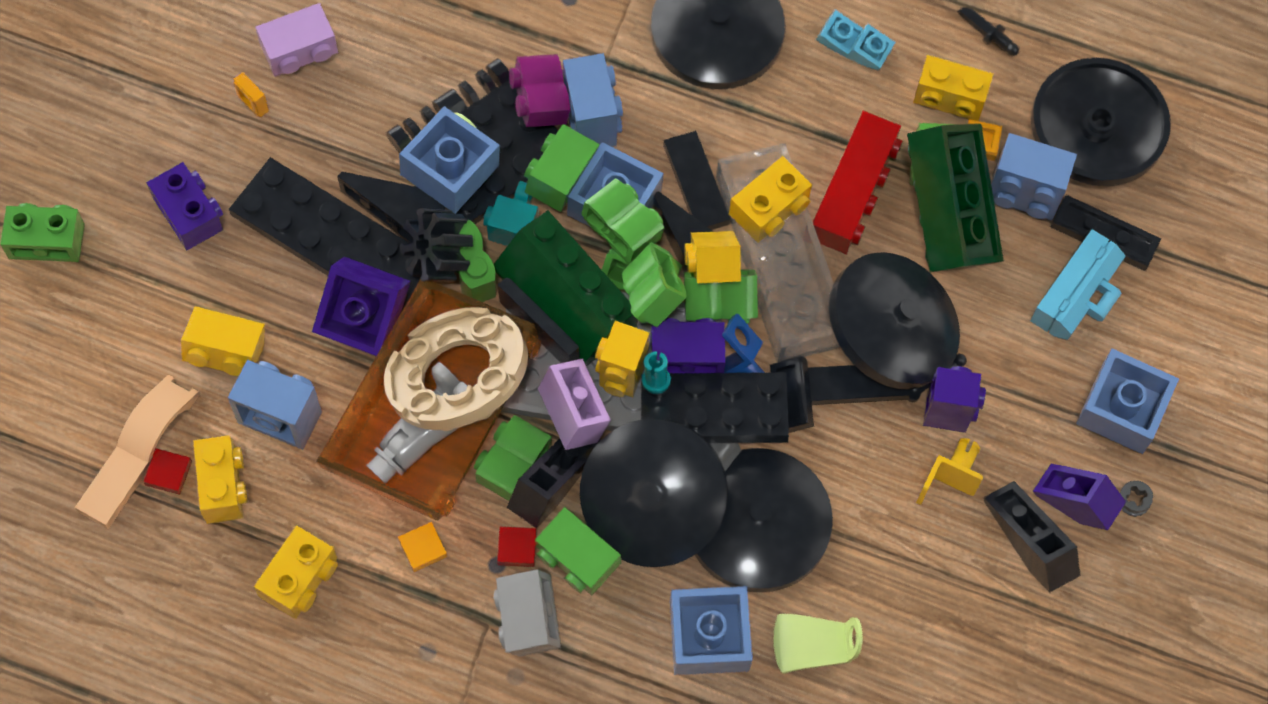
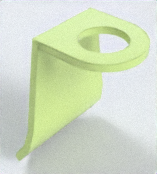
(814, 642)

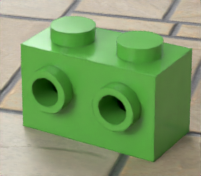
(559, 167)
(42, 233)
(577, 552)

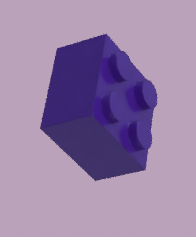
(360, 305)

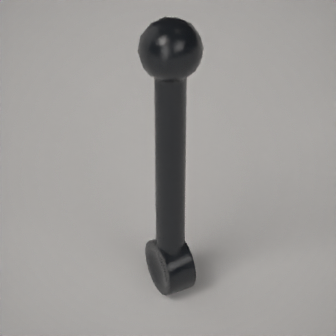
(915, 394)

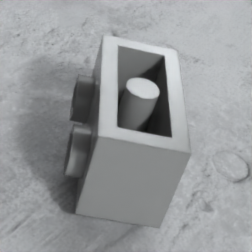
(527, 613)

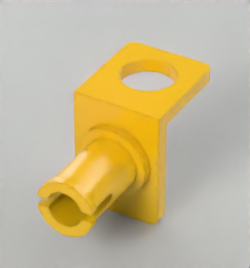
(956, 471)

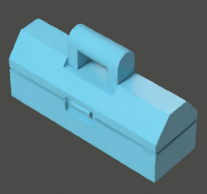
(1070, 294)

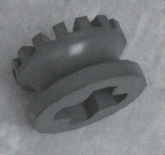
(1140, 489)

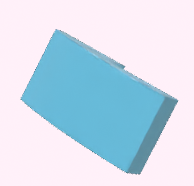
(856, 43)

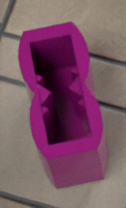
(540, 90)

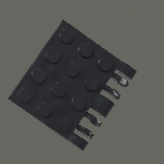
(497, 119)

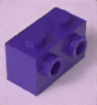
(185, 205)
(690, 345)
(954, 399)

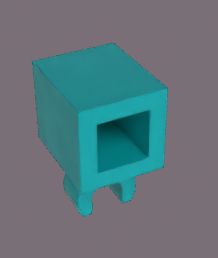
(509, 215)

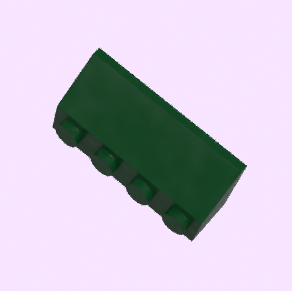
(955, 197)
(564, 283)

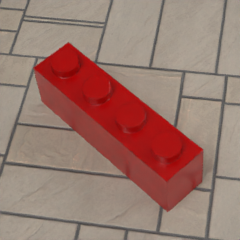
(855, 182)

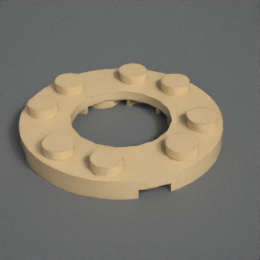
(454, 328)

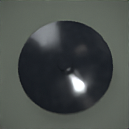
(718, 40)
(1105, 117)
(894, 320)
(654, 492)
(772, 523)

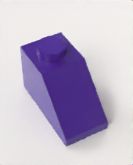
(1081, 495)

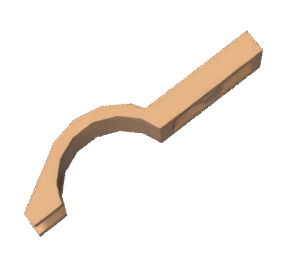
(134, 451)

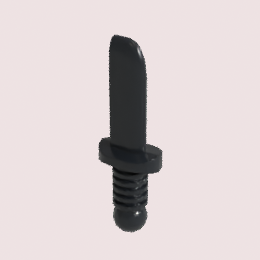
(991, 33)

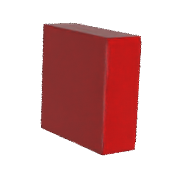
(167, 471)
(516, 546)

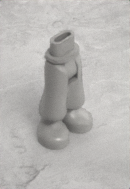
(406, 442)

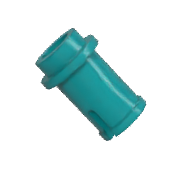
(656, 377)

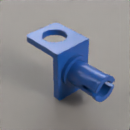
(743, 359)

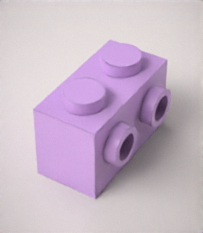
(297, 40)
(574, 404)

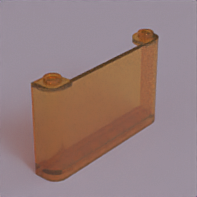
(436, 476)

